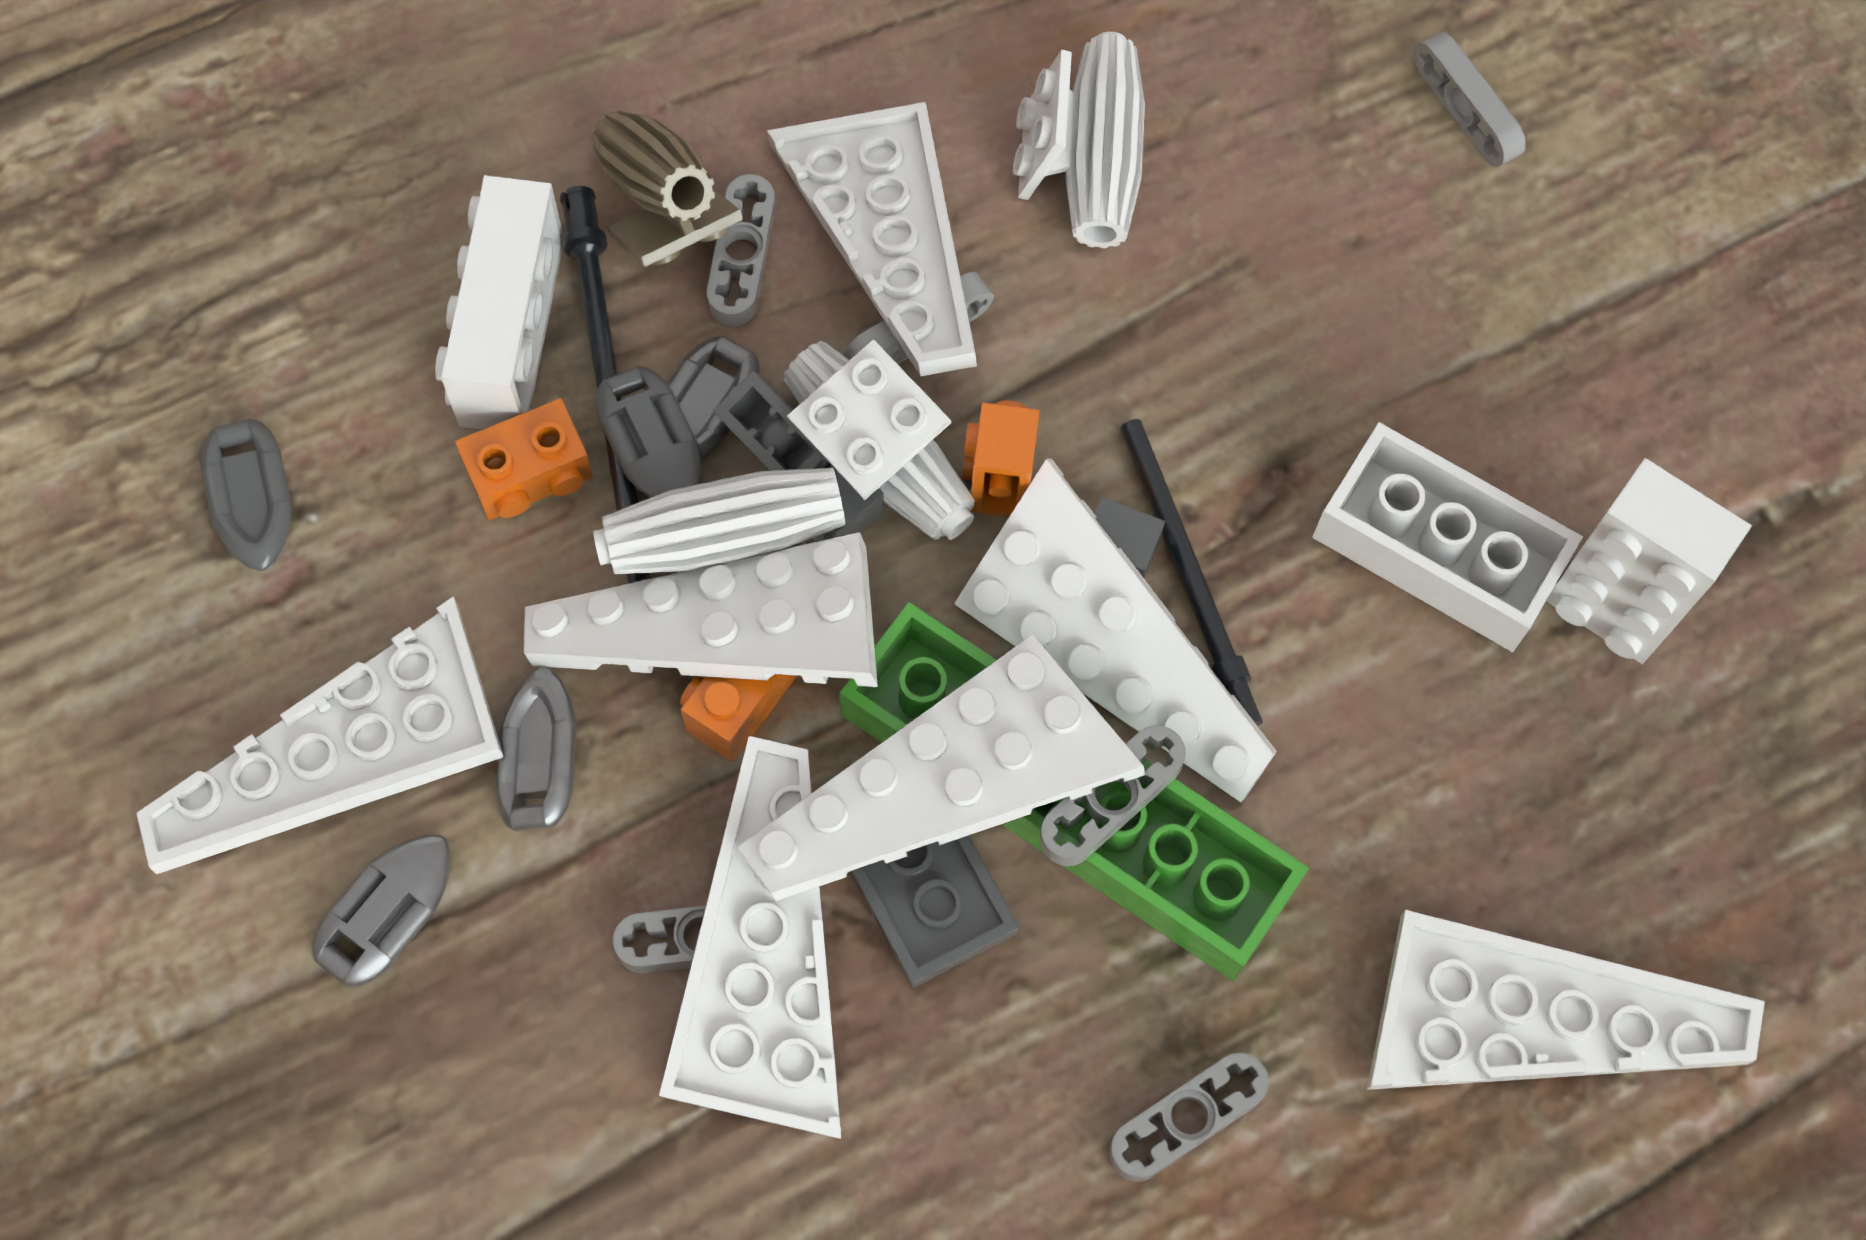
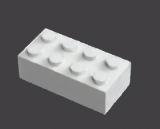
(501, 302)
(1446, 537)
(1647, 562)

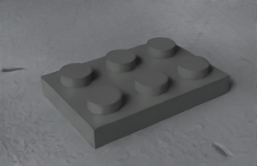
(936, 907)

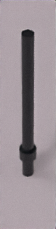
(1227, 666)

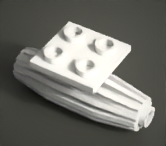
(1089, 135)
(879, 434)
(721, 521)

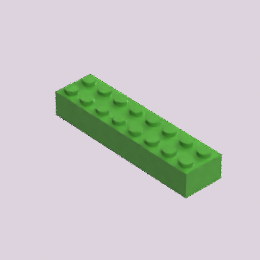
(1171, 865)

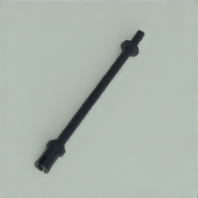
(585, 244)

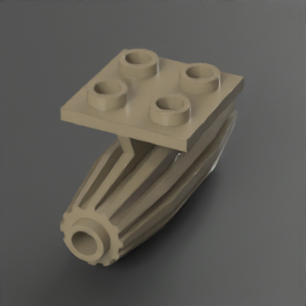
(664, 179)

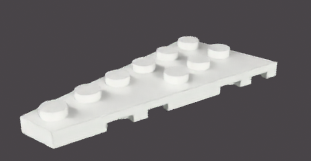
(886, 211)
(738, 619)
(1109, 631)
(352, 741)
(961, 767)
(757, 990)
(1513, 1009)

